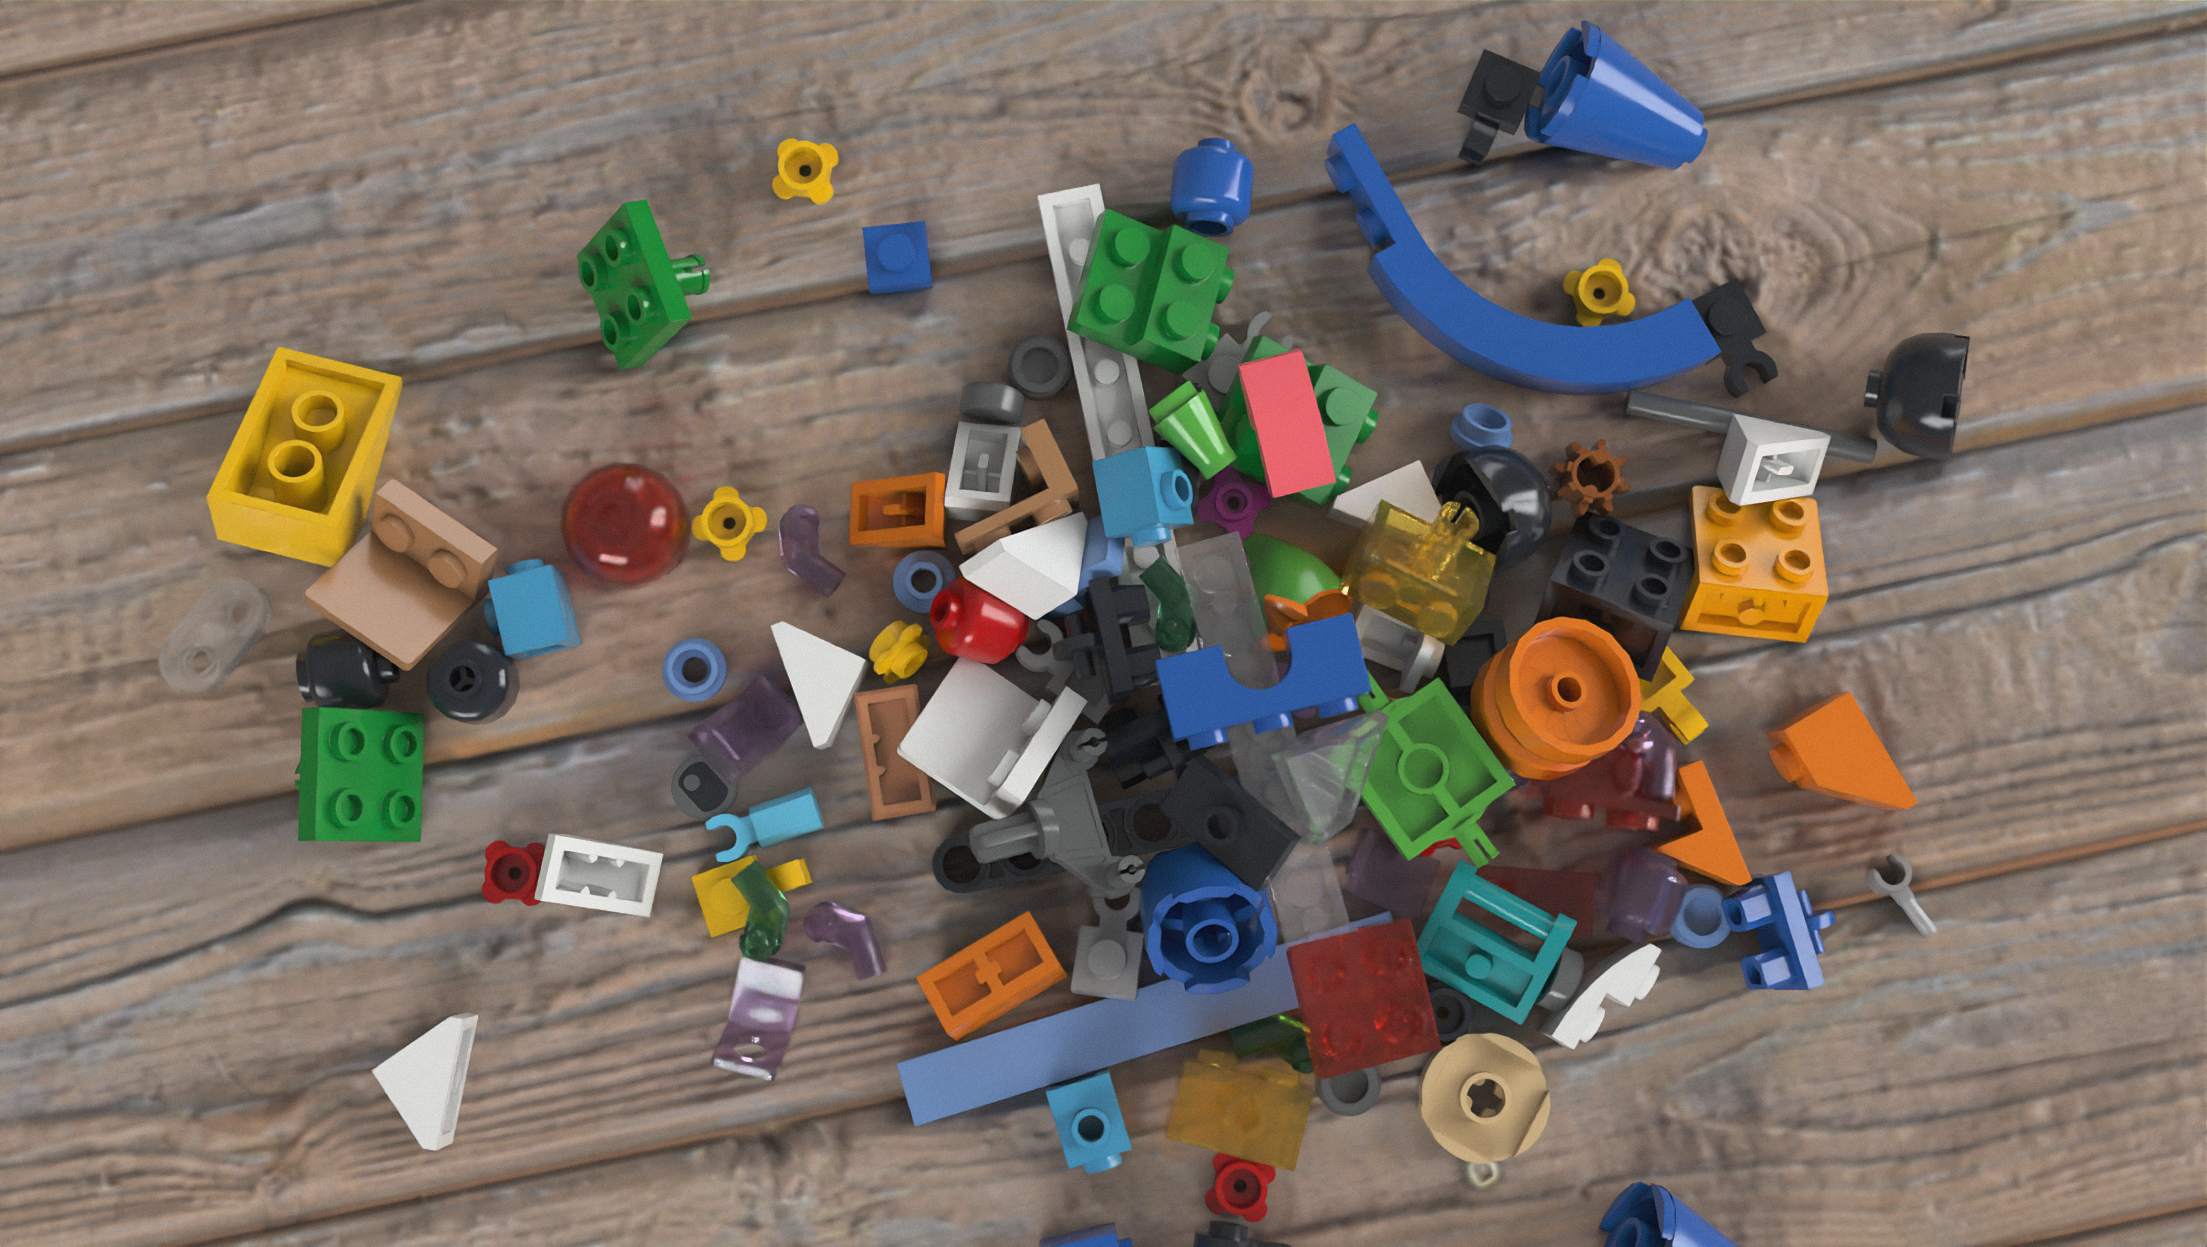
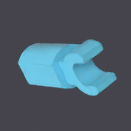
(770, 822)

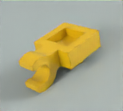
(1666, 697)
(723, 903)

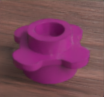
(1230, 485)

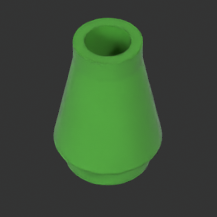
(1192, 428)

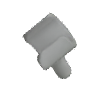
(1901, 893)

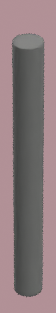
(1719, 419)

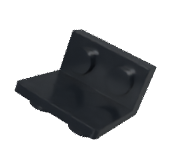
(1621, 584)

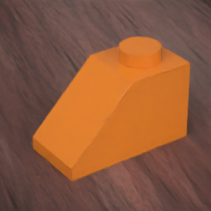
(1838, 755)

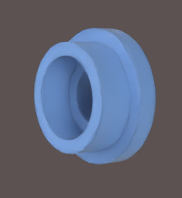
(1481, 426)
(909, 567)
(677, 660)

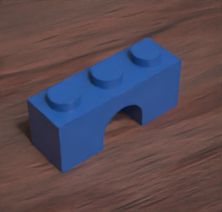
(1322, 672)

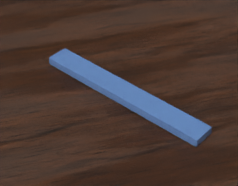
(1090, 1039)

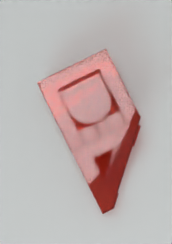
(1549, 891)

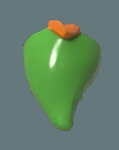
(1292, 586)

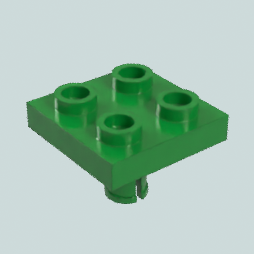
(637, 284)
(360, 775)

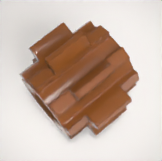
(1597, 460)

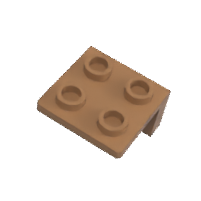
(1052, 490)
(405, 578)

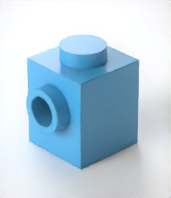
(1143, 494)
(531, 610)
(1089, 1121)

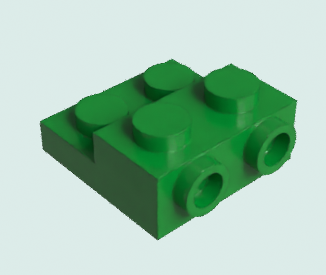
(1151, 292)
(1343, 411)

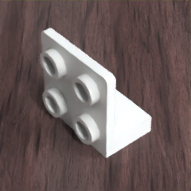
(988, 737)

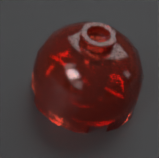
(625, 525)

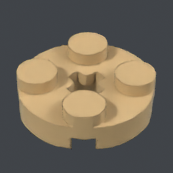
(1492, 1133)

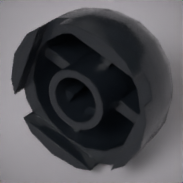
(1920, 393)
(1504, 494)

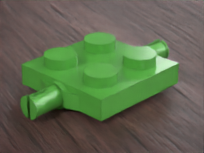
(1431, 773)

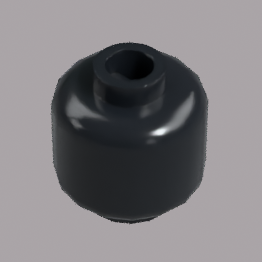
(344, 672)
(493, 687)

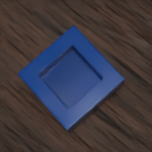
(897, 257)

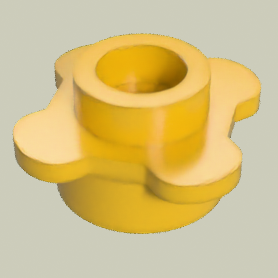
(794, 156)
(1605, 276)
(724, 506)
(899, 651)

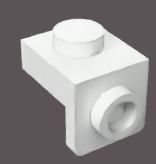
(1397, 646)

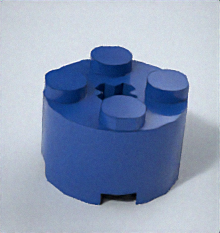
(1204, 921)

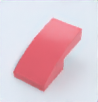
(1286, 423)

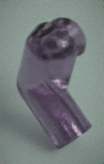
(848, 930)

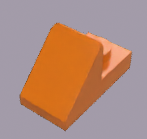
(1708, 842)

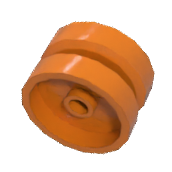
(1556, 698)

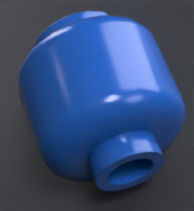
(1212, 188)

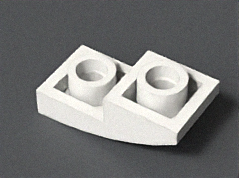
(1619, 977)

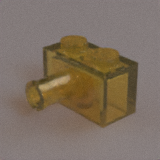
(1420, 569)
(1238, 1110)

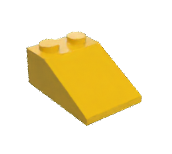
(305, 458)

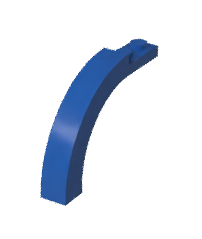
(1490, 337)

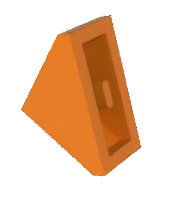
(900, 512)

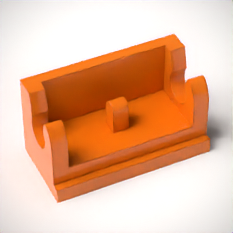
(991, 977)

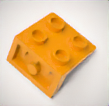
(1754, 567)

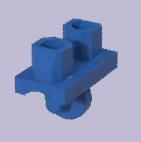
(1785, 932)

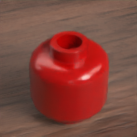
(976, 623)

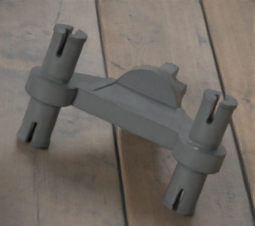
(1063, 823)

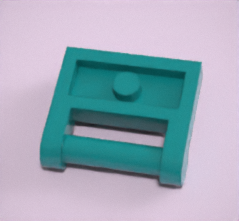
(1482, 960)

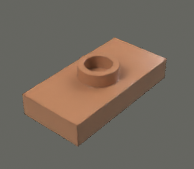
(893, 783)

